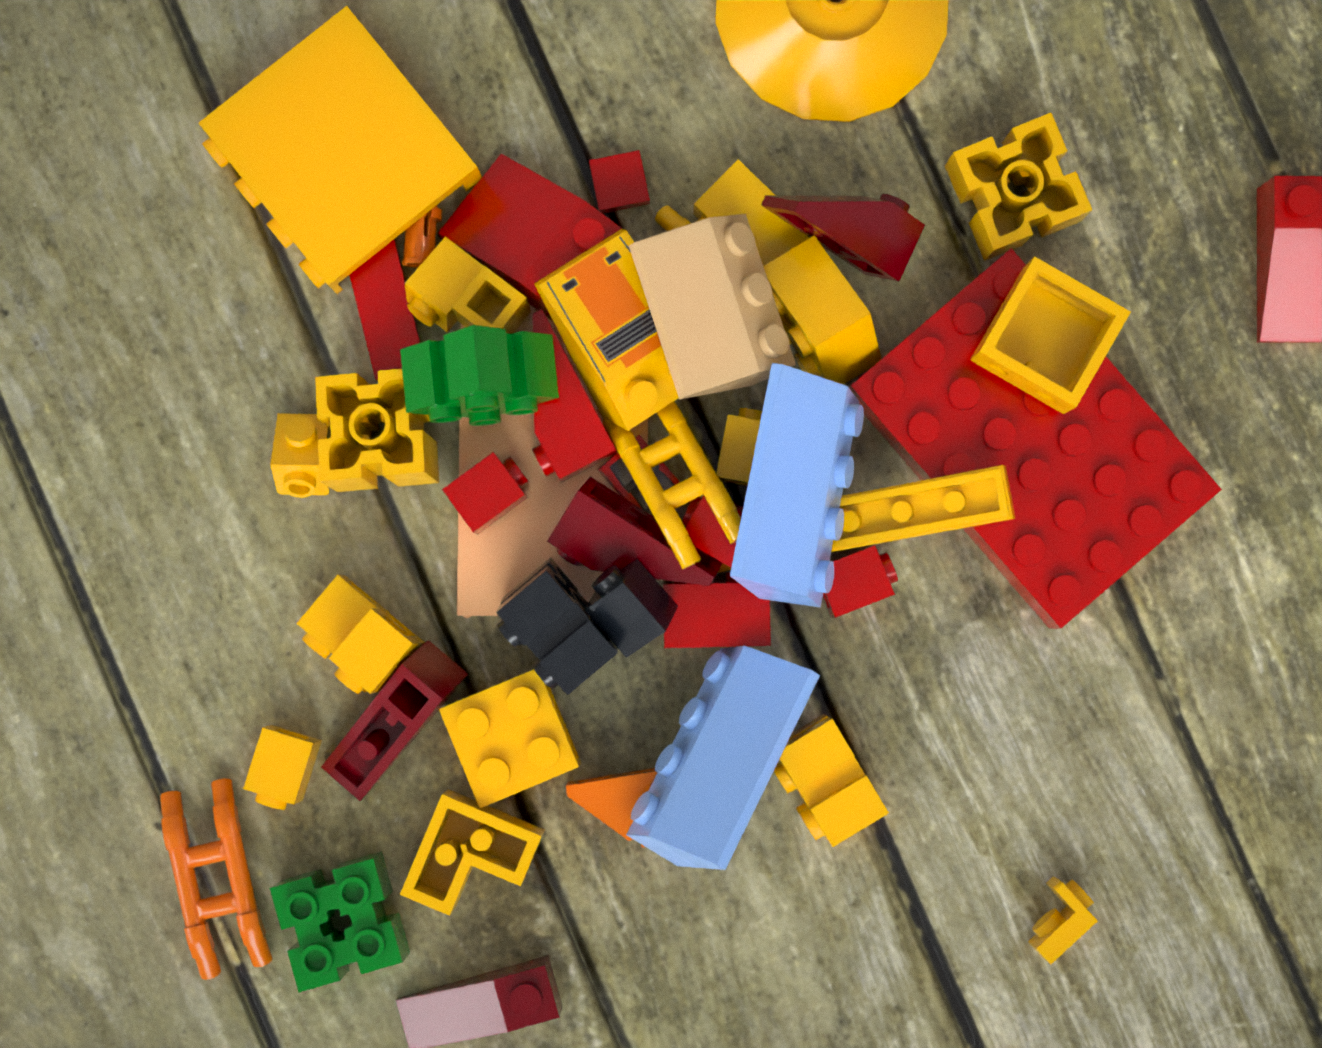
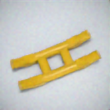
(663, 503)

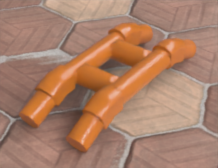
(227, 849)

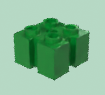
(479, 375)
(321, 949)

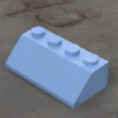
(796, 487)
(721, 757)

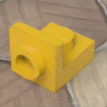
(1060, 930)

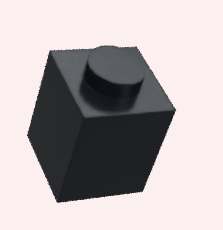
(630, 606)

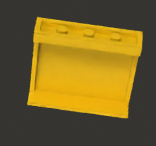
(337, 149)

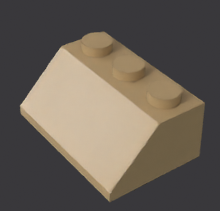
(712, 305)

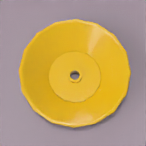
(829, 55)

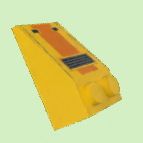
(610, 331)

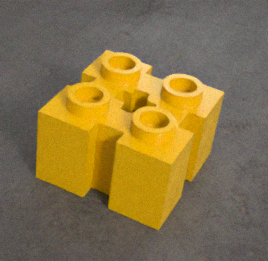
(1028, 158)
(352, 412)
(830, 782)

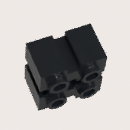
(551, 621)

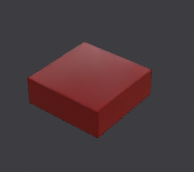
(619, 181)

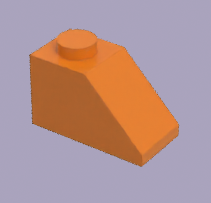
(612, 796)

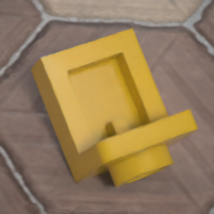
(296, 455)

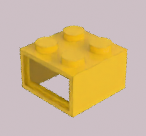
(1050, 335)
(510, 738)

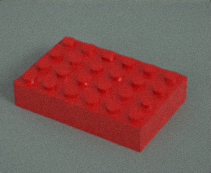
(1084, 484)

